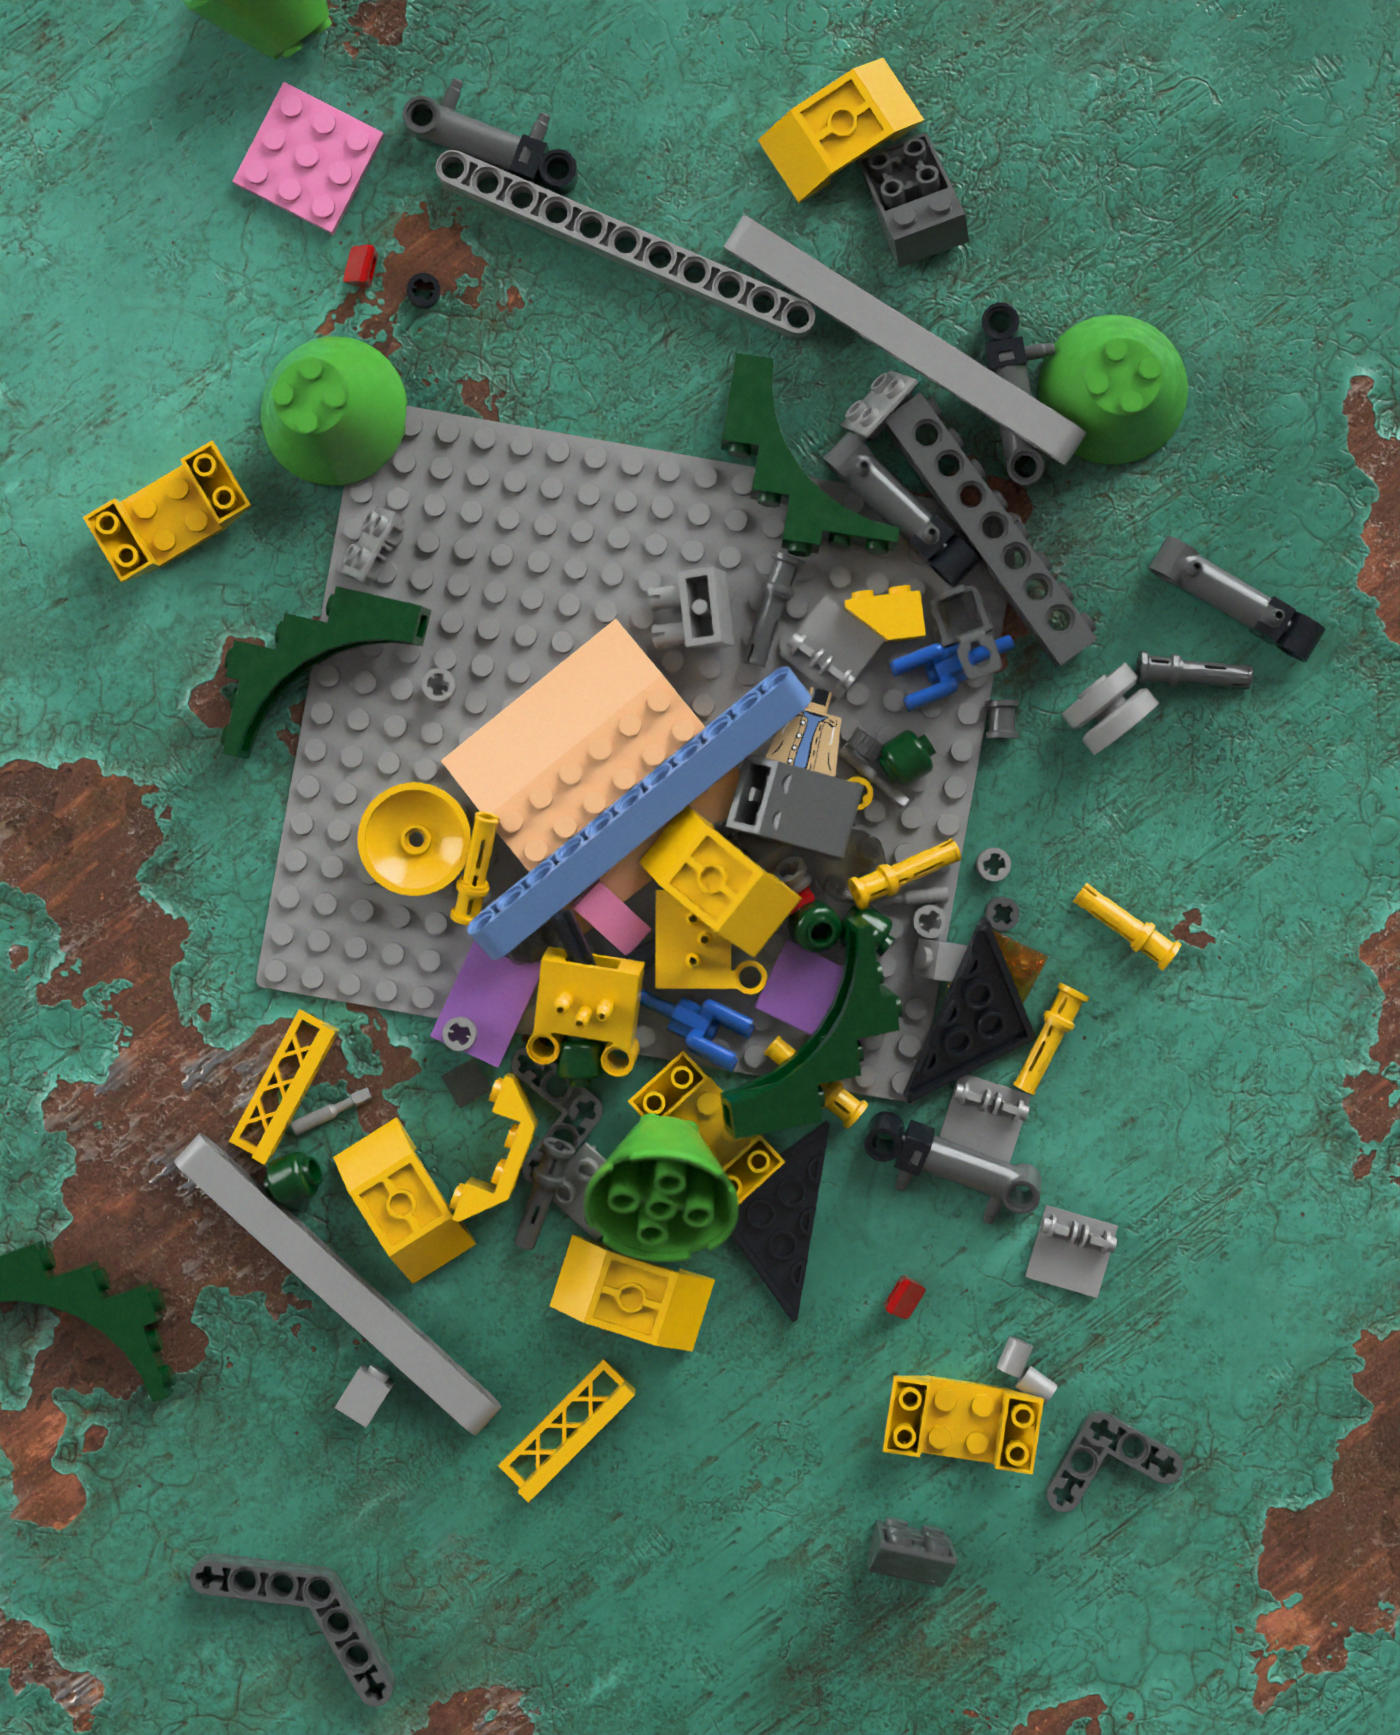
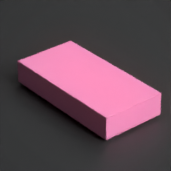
(611, 917)

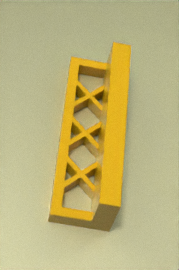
(296, 1092)
(577, 1439)

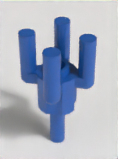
(942, 669)
(700, 1024)

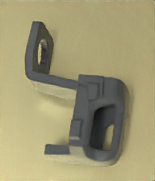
(964, 630)

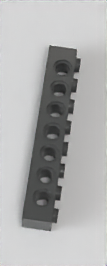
(946, 491)

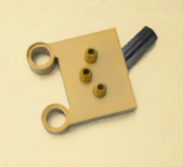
(690, 952)
(586, 999)

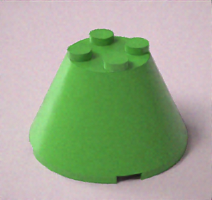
(266, 25)
(1117, 385)
(334, 411)
(662, 1193)

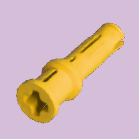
(889, 879)
(473, 882)
(1140, 935)
(1058, 1022)
(836, 1097)

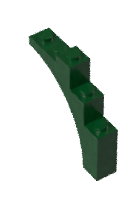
(778, 479)
(302, 643)
(832, 1053)
(83, 1292)

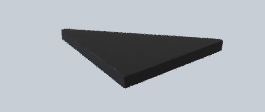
(977, 1019)
(779, 1219)

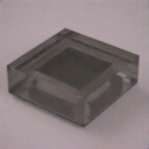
(466, 1082)

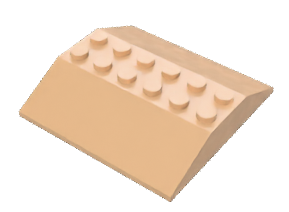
(577, 749)

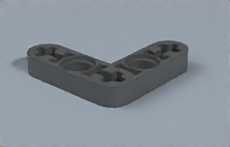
(565, 1104)
(1098, 1449)

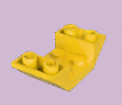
(839, 127)
(169, 514)
(719, 882)
(691, 1094)
(479, 1195)
(402, 1202)
(631, 1295)
(963, 1422)

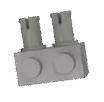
(704, 609)

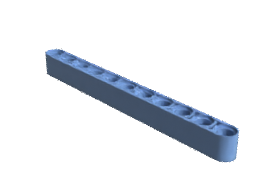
(639, 813)

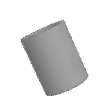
(1014, 1356)
(1036, 1384)

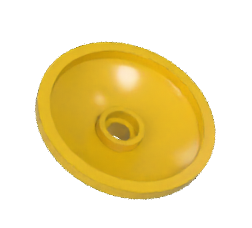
(387, 831)

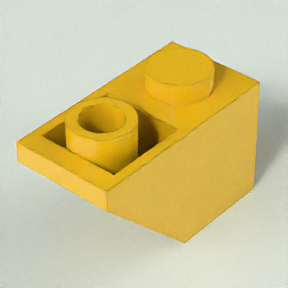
(890, 616)

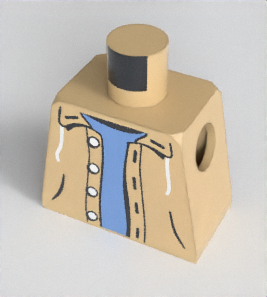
(810, 737)

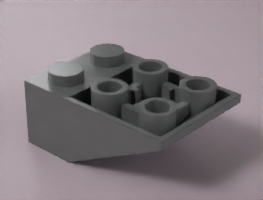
(914, 199)
(794, 806)
(911, 1552)

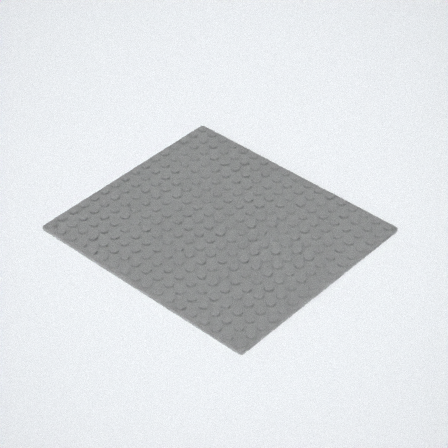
(523, 558)

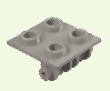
(888, 392)
(376, 528)
(831, 647)
(985, 1117)
(577, 1177)
(1071, 1251)

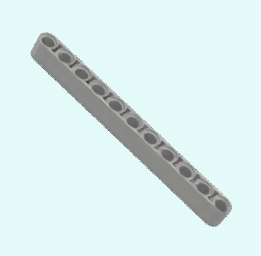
(612, 231)
(905, 340)
(338, 1284)

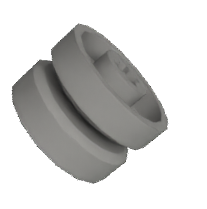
(1109, 708)

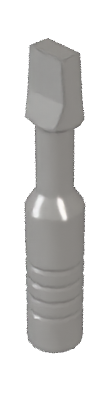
(871, 774)
(915, 897)
(329, 1111)

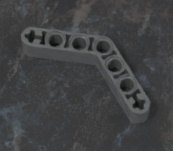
(304, 1595)

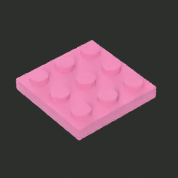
(308, 158)

